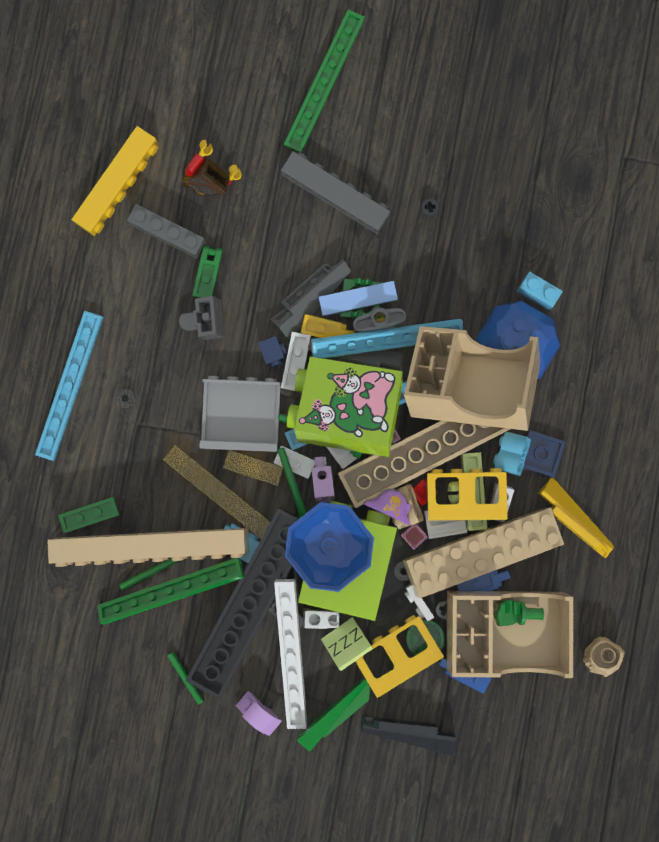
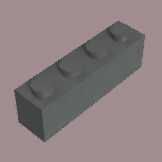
(166, 231)

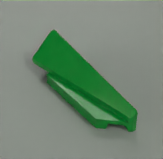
(335, 715)

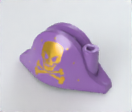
(391, 503)

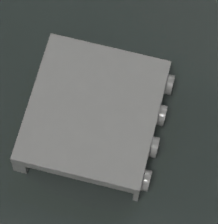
(240, 414)

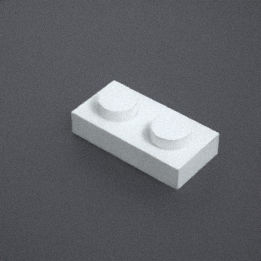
(422, 609)

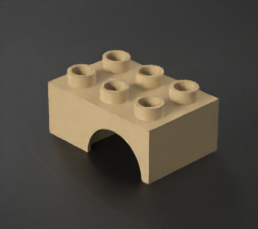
(469, 382)
(486, 650)

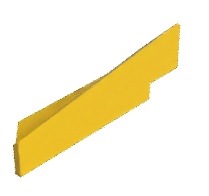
(574, 518)

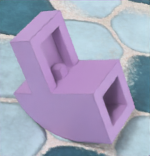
(257, 714)

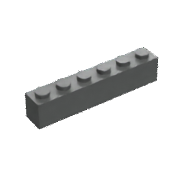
(335, 192)

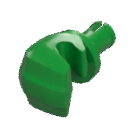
(511, 612)

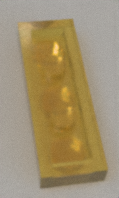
(253, 467)

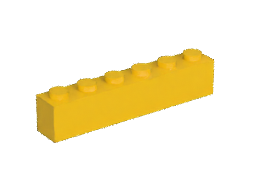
(115, 181)

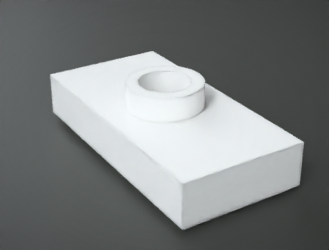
(299, 463)

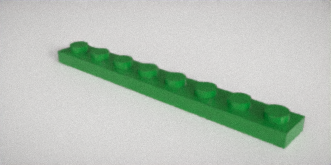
(324, 81)
(171, 591)

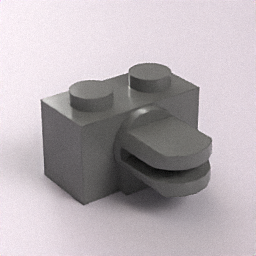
(205, 319)

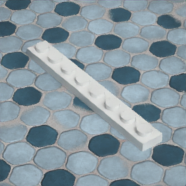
(291, 653)

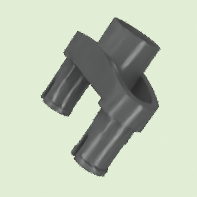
(393, 318)

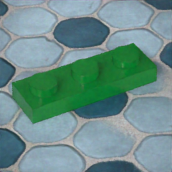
(89, 515)

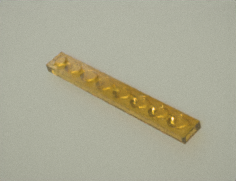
(217, 491)

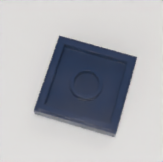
(543, 453)

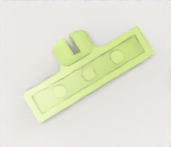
(468, 462)

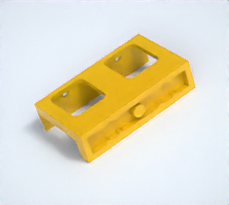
(467, 507)
(403, 665)

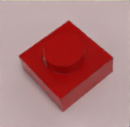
(421, 492)

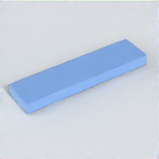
(358, 298)

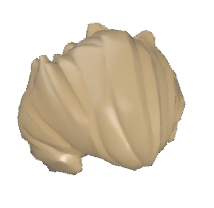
(603, 656)

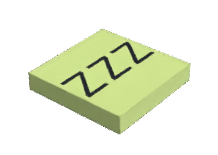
(346, 644)

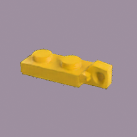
(323, 327)

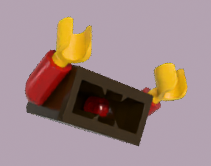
(206, 176)

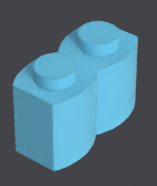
(512, 453)

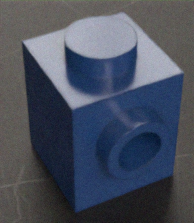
(272, 351)

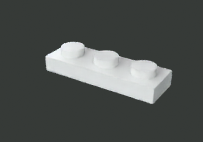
(295, 359)

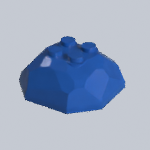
(513, 324)
(329, 547)

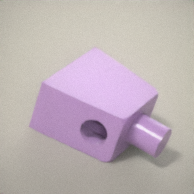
(322, 488)

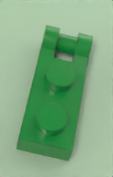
(207, 272)

